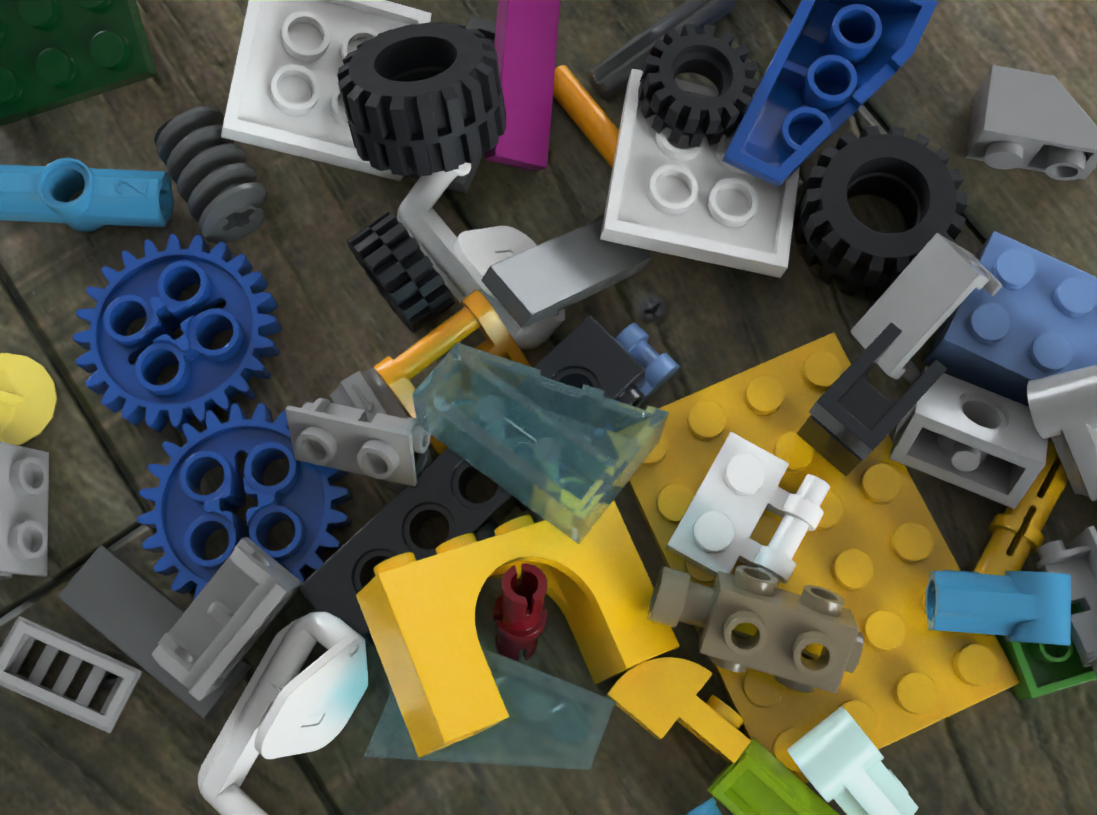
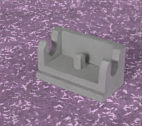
(922, 301)
(226, 619)

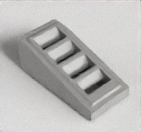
(18, 646)

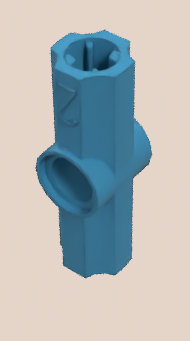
(106, 198)

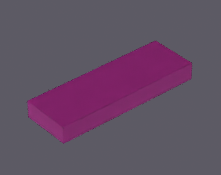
(526, 62)

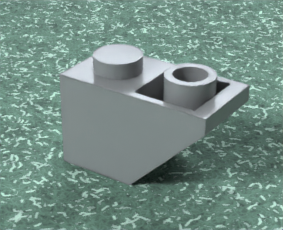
(1031, 125)

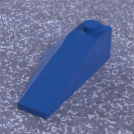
(821, 76)

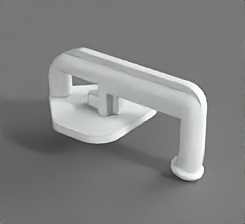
(466, 258)
(284, 710)

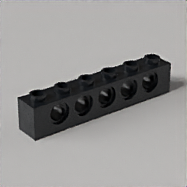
(583, 357)

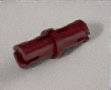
(520, 612)

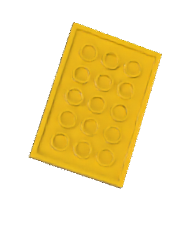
(867, 548)

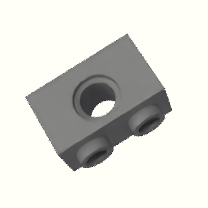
(972, 440)

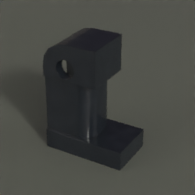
(854, 414)

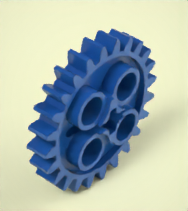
(152, 290)
(188, 518)

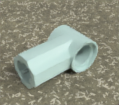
(849, 768)

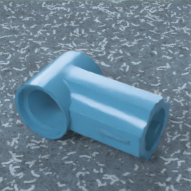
(1017, 605)

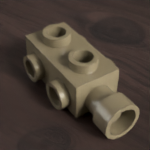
(783, 621)

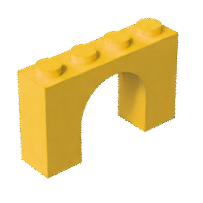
(428, 635)

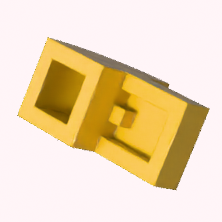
(666, 692)

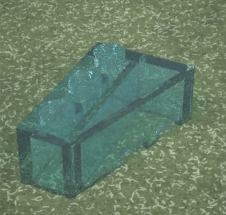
(536, 437)
(546, 725)

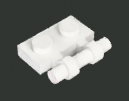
(730, 505)

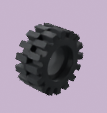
(707, 57)
(401, 272)

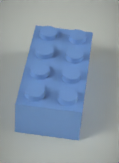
(1028, 330)

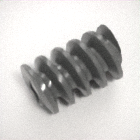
(211, 174)

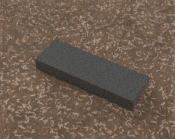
(561, 273)
(134, 619)

